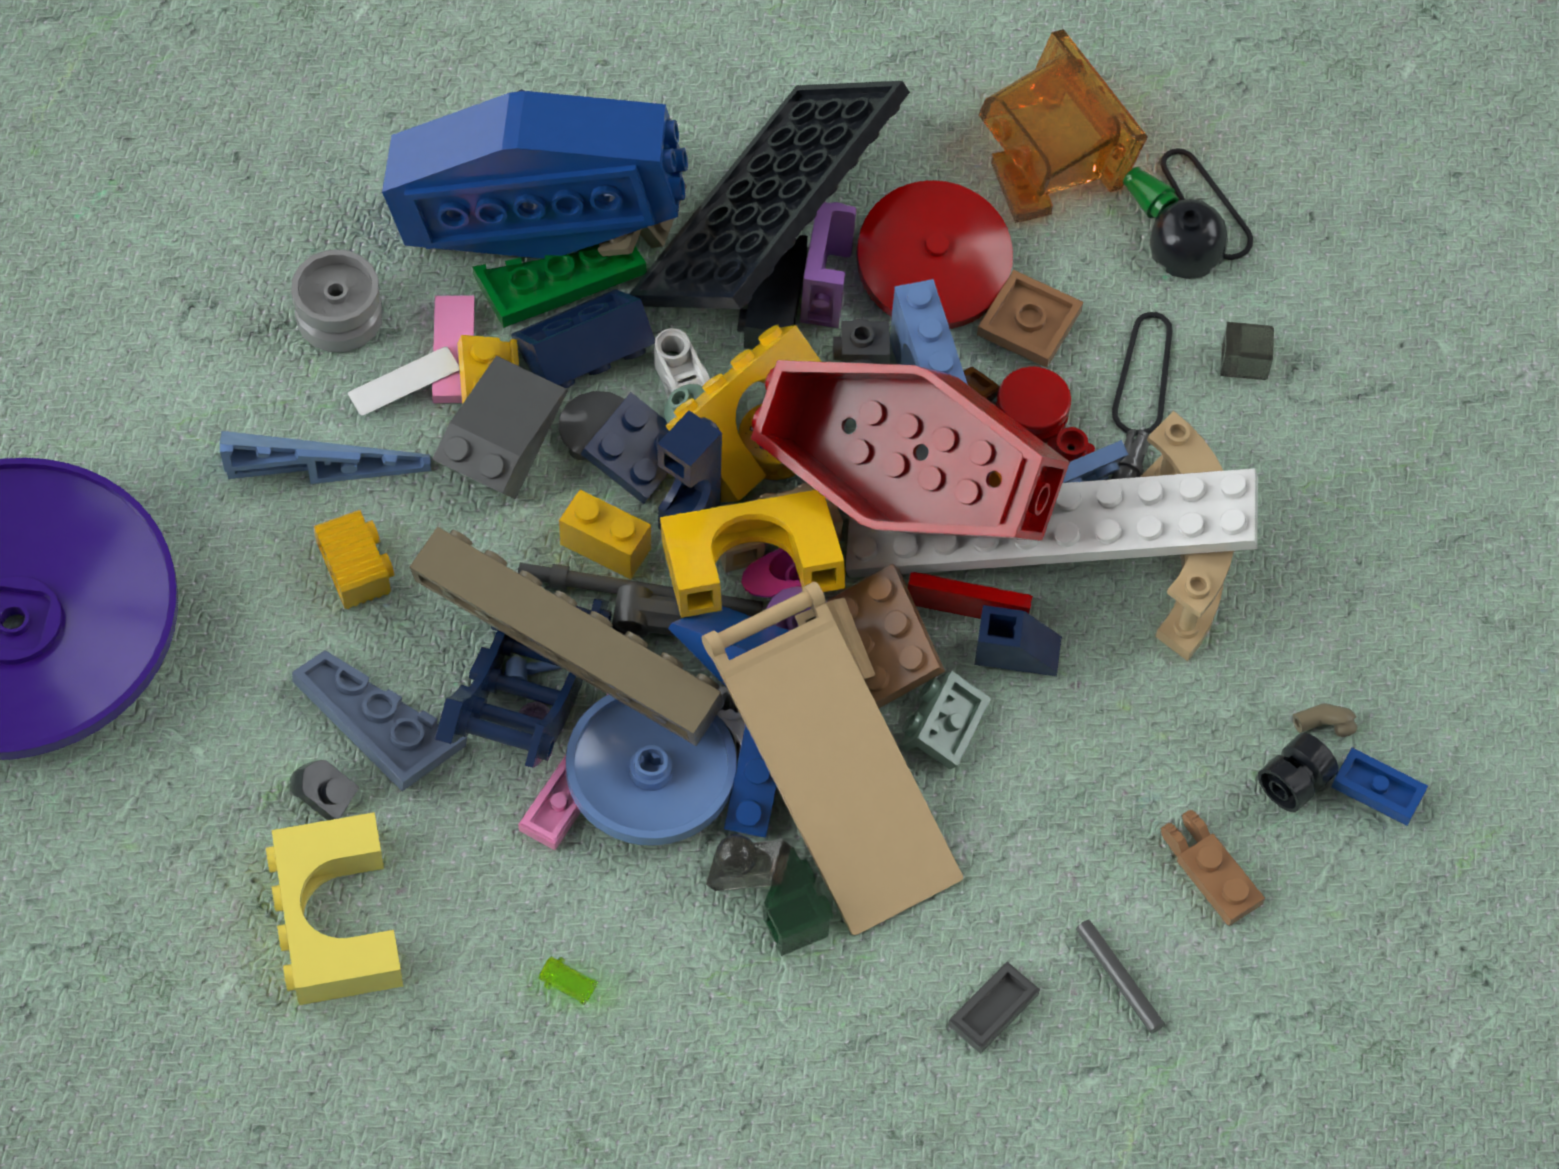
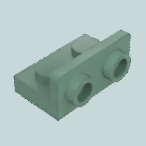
(945, 718)

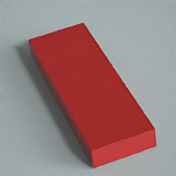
(962, 597)

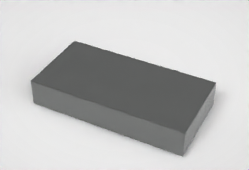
(993, 1007)

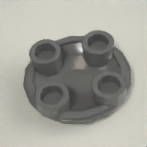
(584, 418)

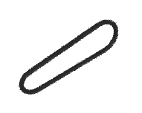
(1216, 189)
(1119, 424)

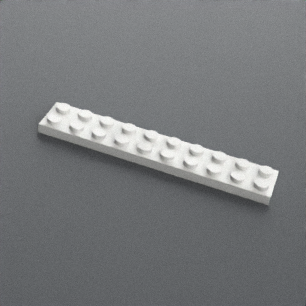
(1088, 524)

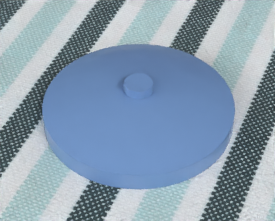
(643, 778)

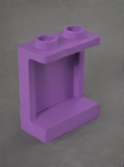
(824, 287)

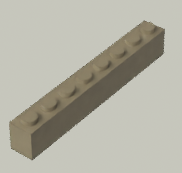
(568, 635)

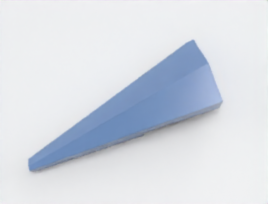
(326, 462)

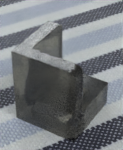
(1247, 351)

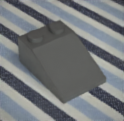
(501, 427)

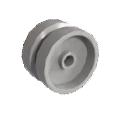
(337, 300)

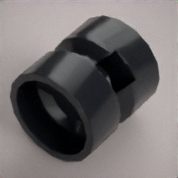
(1297, 772)

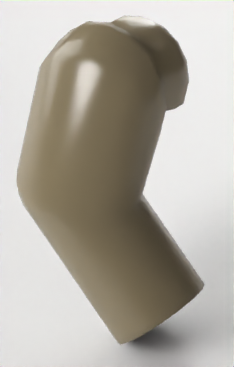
(1326, 714)

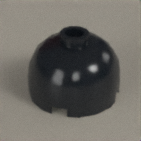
(1189, 238)

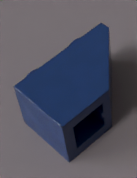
(1016, 642)

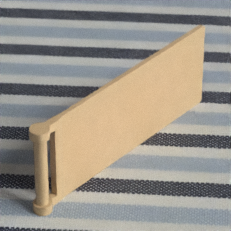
(835, 763)

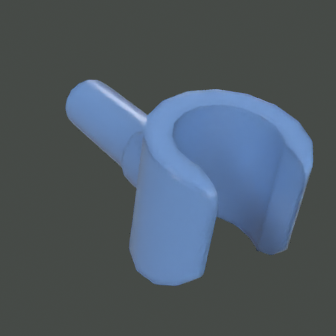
(519, 668)

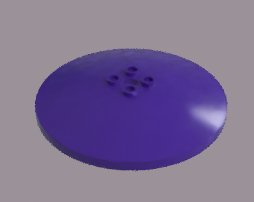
(93, 599)

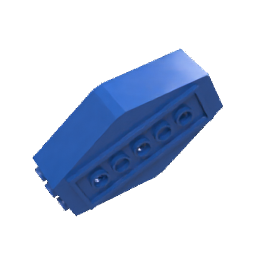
(535, 174)

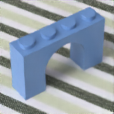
(921, 330)

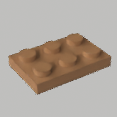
(891, 635)

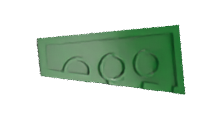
(545, 284)

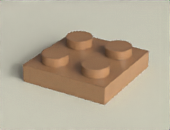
(1030, 318)

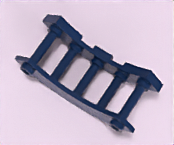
(469, 713)

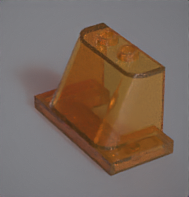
(1064, 123)

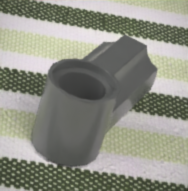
(643, 612)

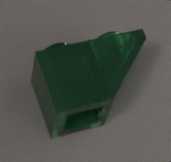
(795, 910)

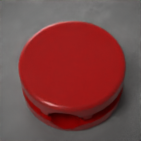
(1036, 400)

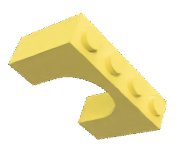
(322, 964)

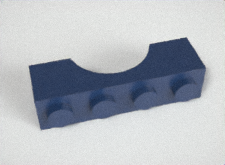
(694, 458)

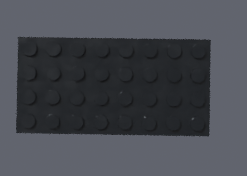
(769, 195)

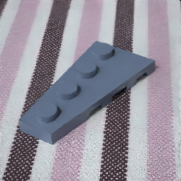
(375, 720)

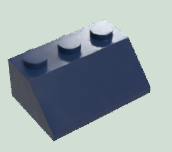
(586, 338)

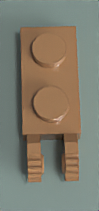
(1213, 869)

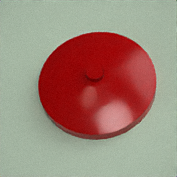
(939, 235)

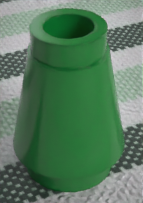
(1149, 192)

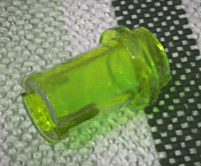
(567, 980)

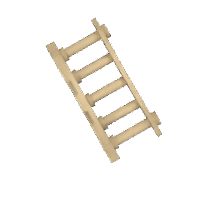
(1202, 574)

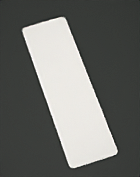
(403, 381)

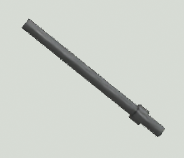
(561, 577)

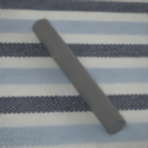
(1120, 976)

